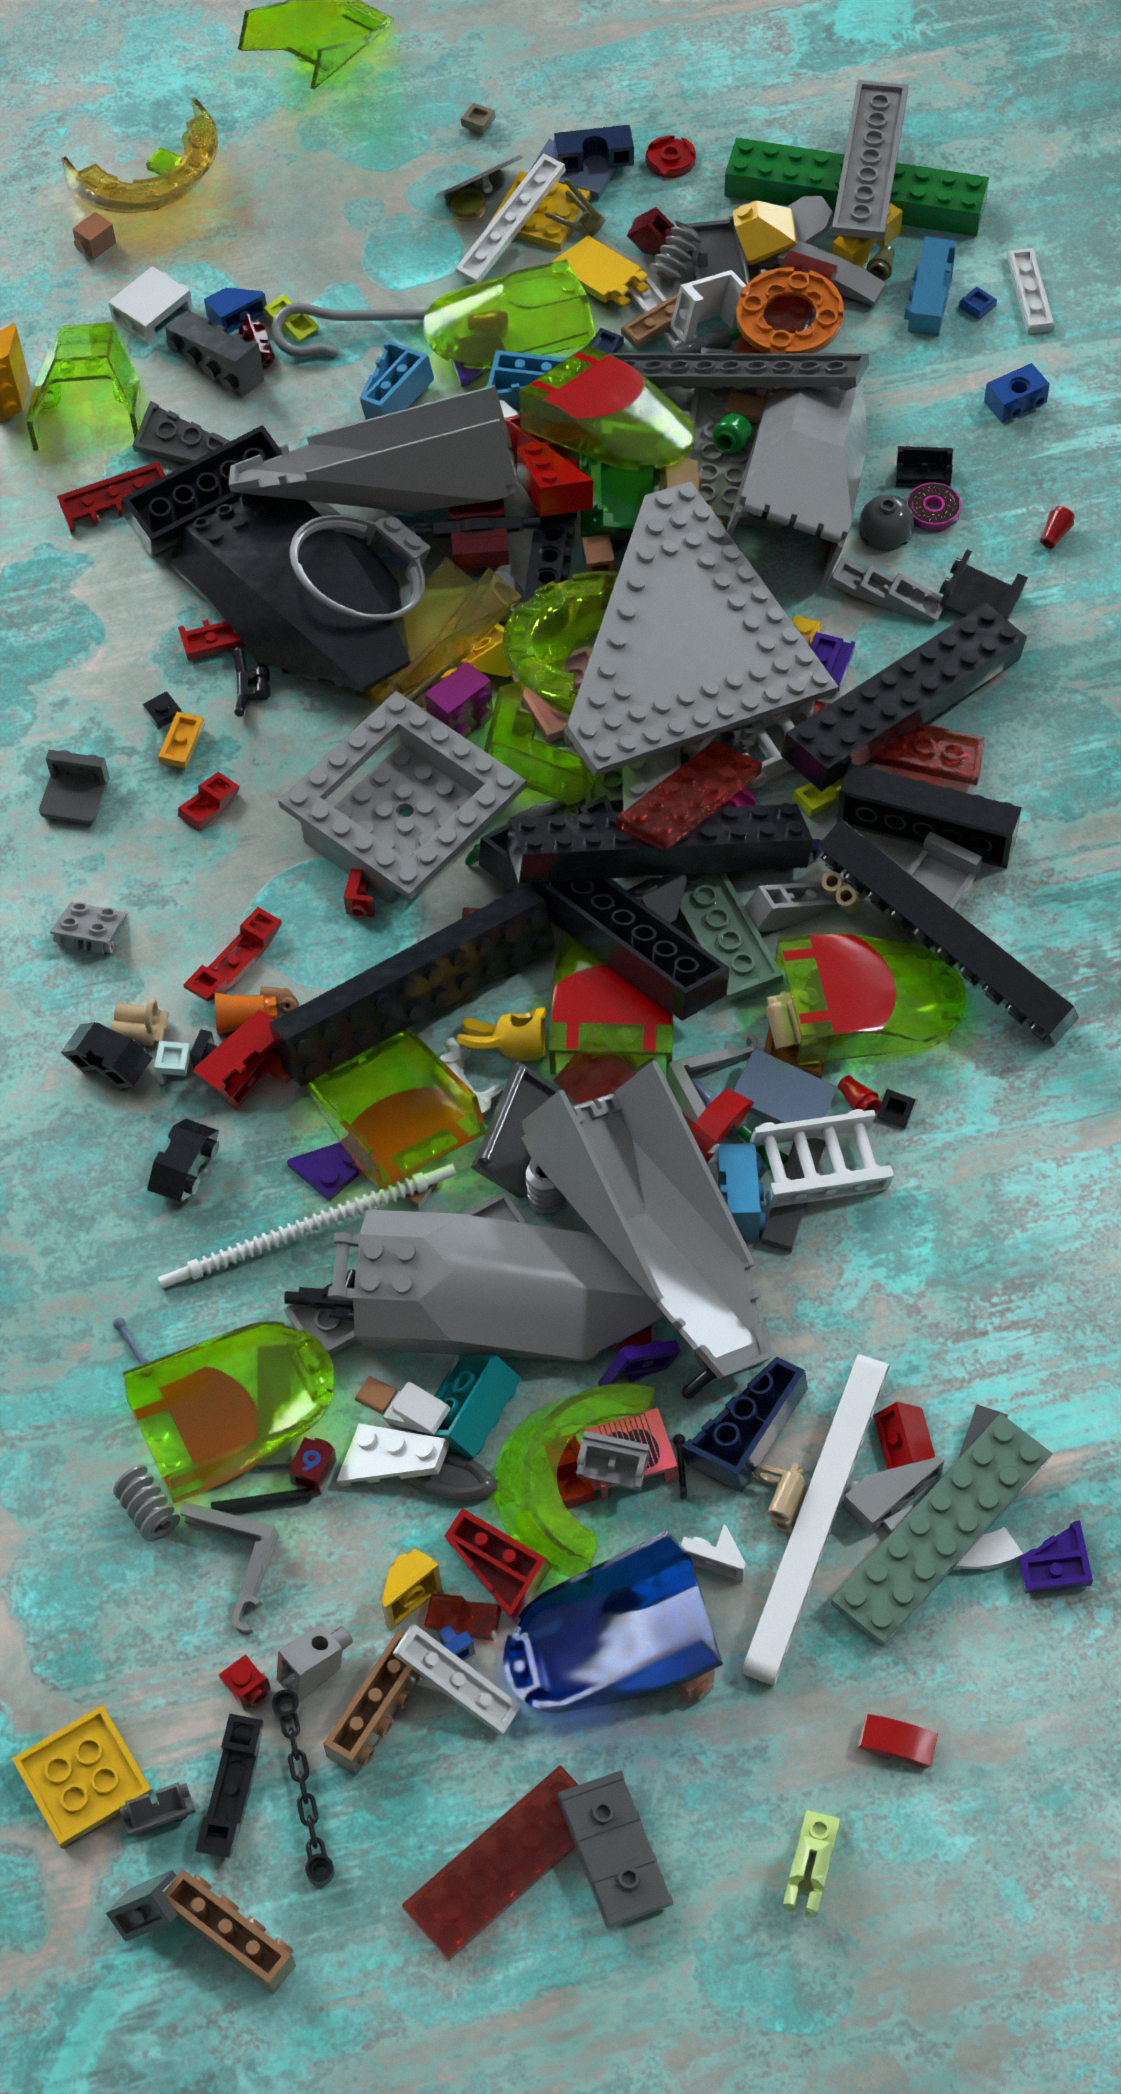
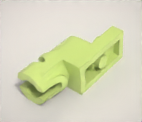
(811, 1861)

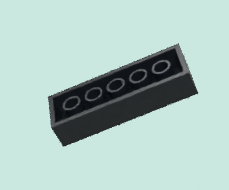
(177, 499)
(912, 808)

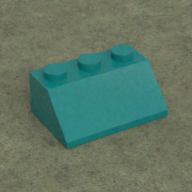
(477, 1394)

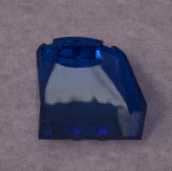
(613, 1632)

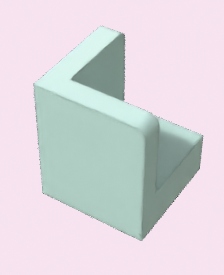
(172, 1059)

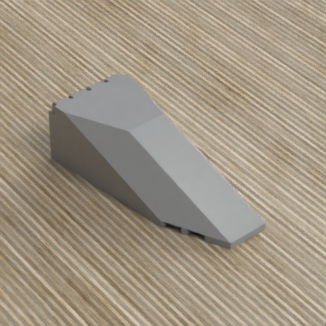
(398, 461)
(807, 463)
(658, 1209)

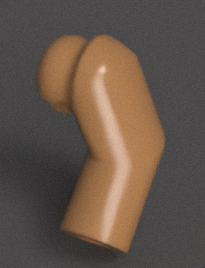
(284, 998)

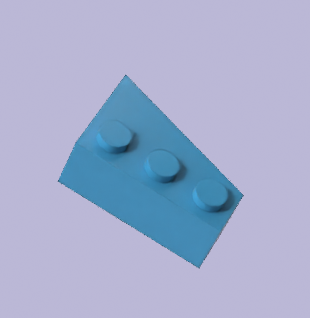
(932, 286)
(516, 370)
(396, 381)
(739, 1186)

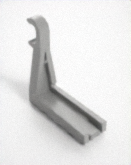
(684, 1070)
(262, 1534)

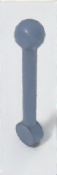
(119, 1324)

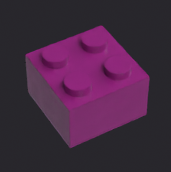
(461, 700)

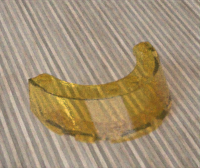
(109, 194)

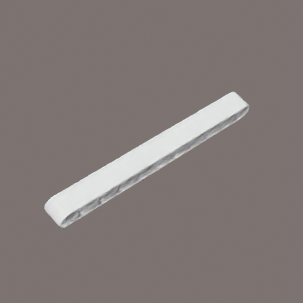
(815, 1521)

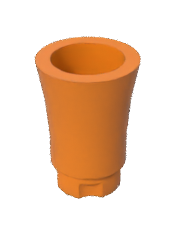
(234, 1010)

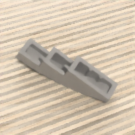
(850, 279)
(891, 593)

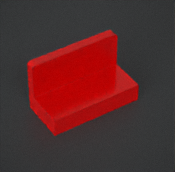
(903, 1435)

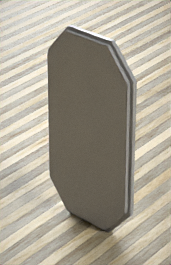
(482, 185)
(811, 220)

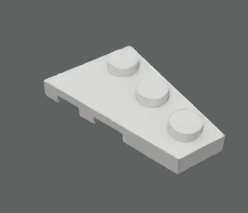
(390, 1453)

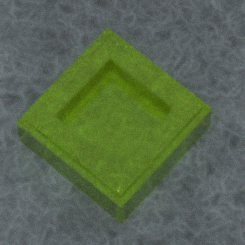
(163, 161)

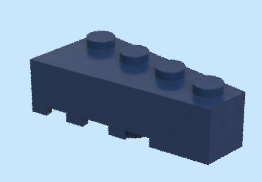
(748, 1425)

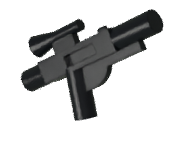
(319, 1299)

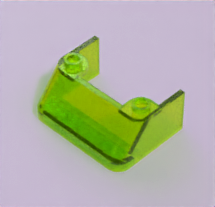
(542, 765)

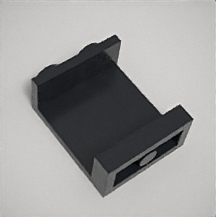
(973, 588)

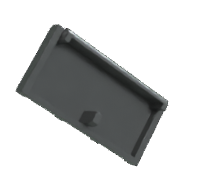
(719, 250)
(502, 1151)
(614, 1849)

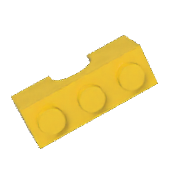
(857, 249)

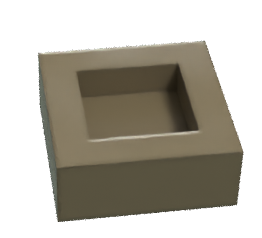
(478, 118)

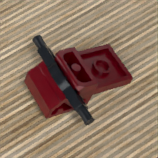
(479, 533)

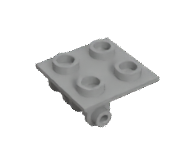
(87, 927)

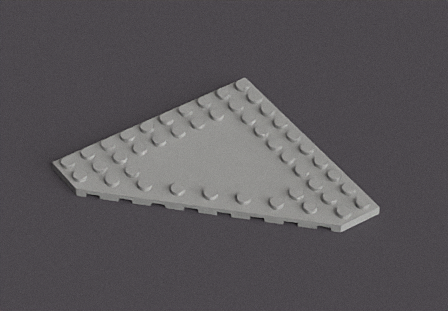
(686, 642)

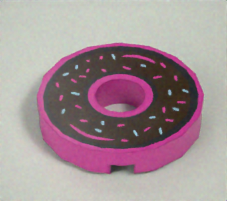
(936, 494)

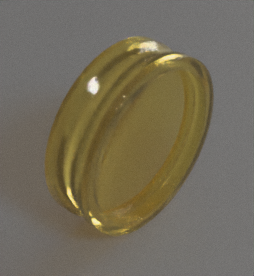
(467, 204)

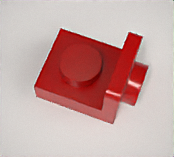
(356, 896)
(245, 1682)

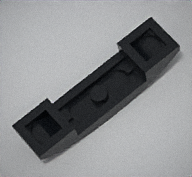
(231, 1787)

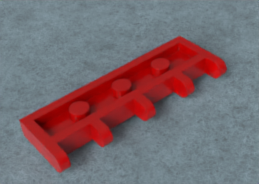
(105, 494)
(208, 640)

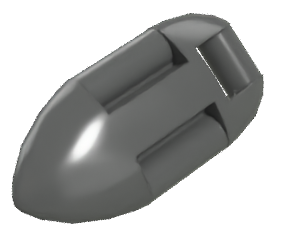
(458, 1479)

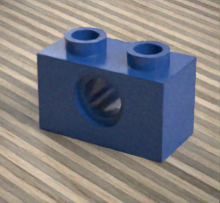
(1016, 392)

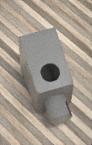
(311, 1659)

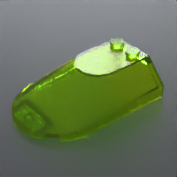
(520, 312)

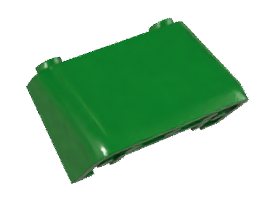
(616, 498)

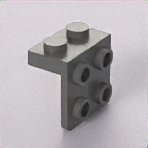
(74, 786)

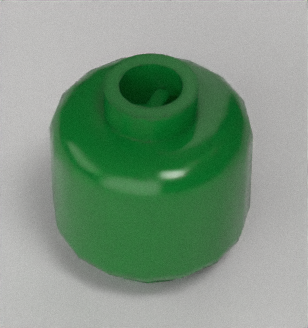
(732, 433)

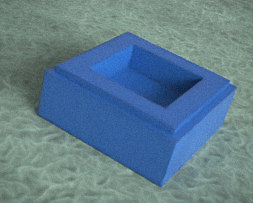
(977, 303)

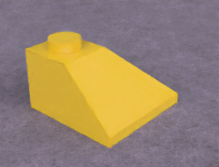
(764, 230)
(489, 655)
(409, 1586)

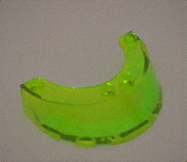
(550, 628)
(528, 1469)

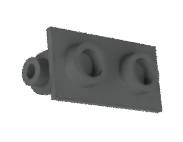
(172, 1806)

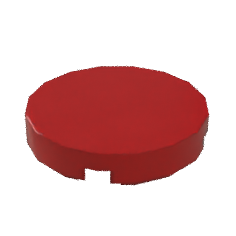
(670, 156)

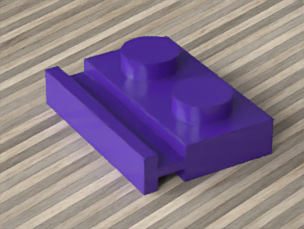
(834, 655)

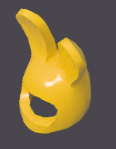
(514, 1035)

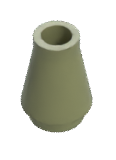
(882, 263)

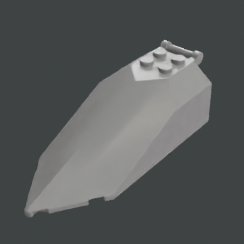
(486, 1288)

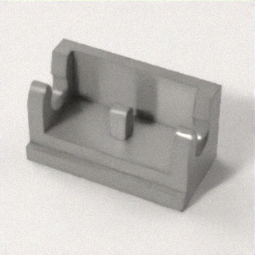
(612, 1460)

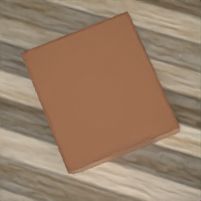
(376, 1394)

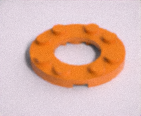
(783, 282)

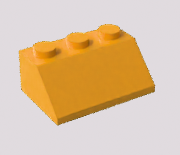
(13, 374)

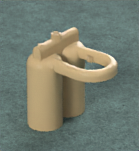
(845, 895)
(783, 1021)
(141, 1022)
(788, 1494)

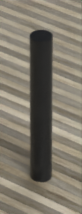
(262, 1501)

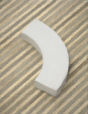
(989, 1552)

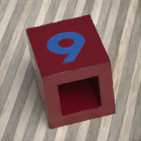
(312, 1464)

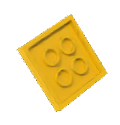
(544, 230)
(81, 1775)

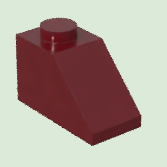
(650, 231)

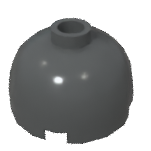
(886, 522)

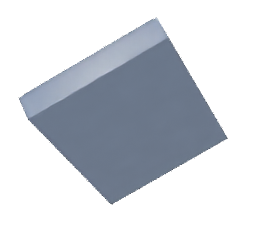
(593, 178)
(782, 1090)

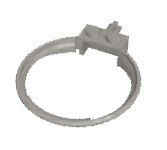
(387, 530)

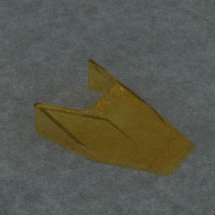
(446, 625)

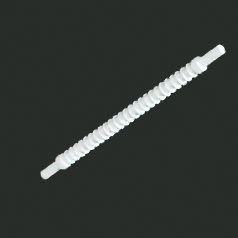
(196, 1268)

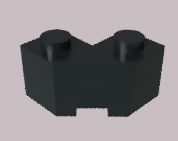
(111, 1053)
(177, 1169)

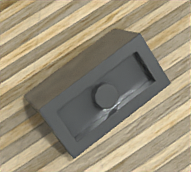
(143, 1908)

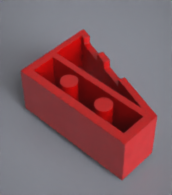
(552, 481)
(240, 1061)
(498, 1561)

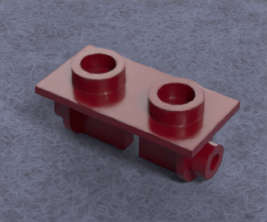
(256, 332)

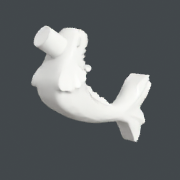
(455, 1061)

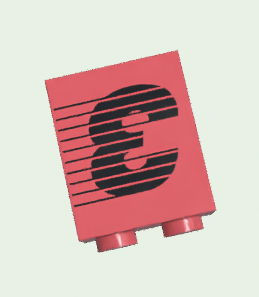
(643, 1429)

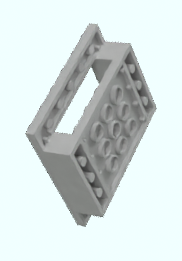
(432, 773)

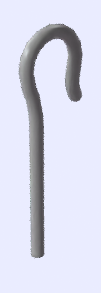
(335, 315)

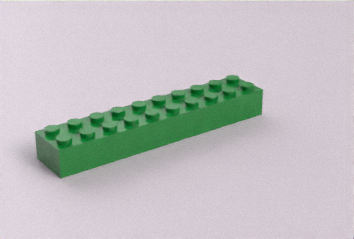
(786, 173)

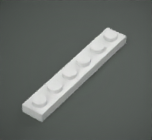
(510, 219)

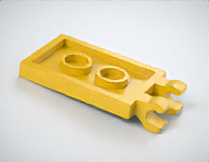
(604, 271)

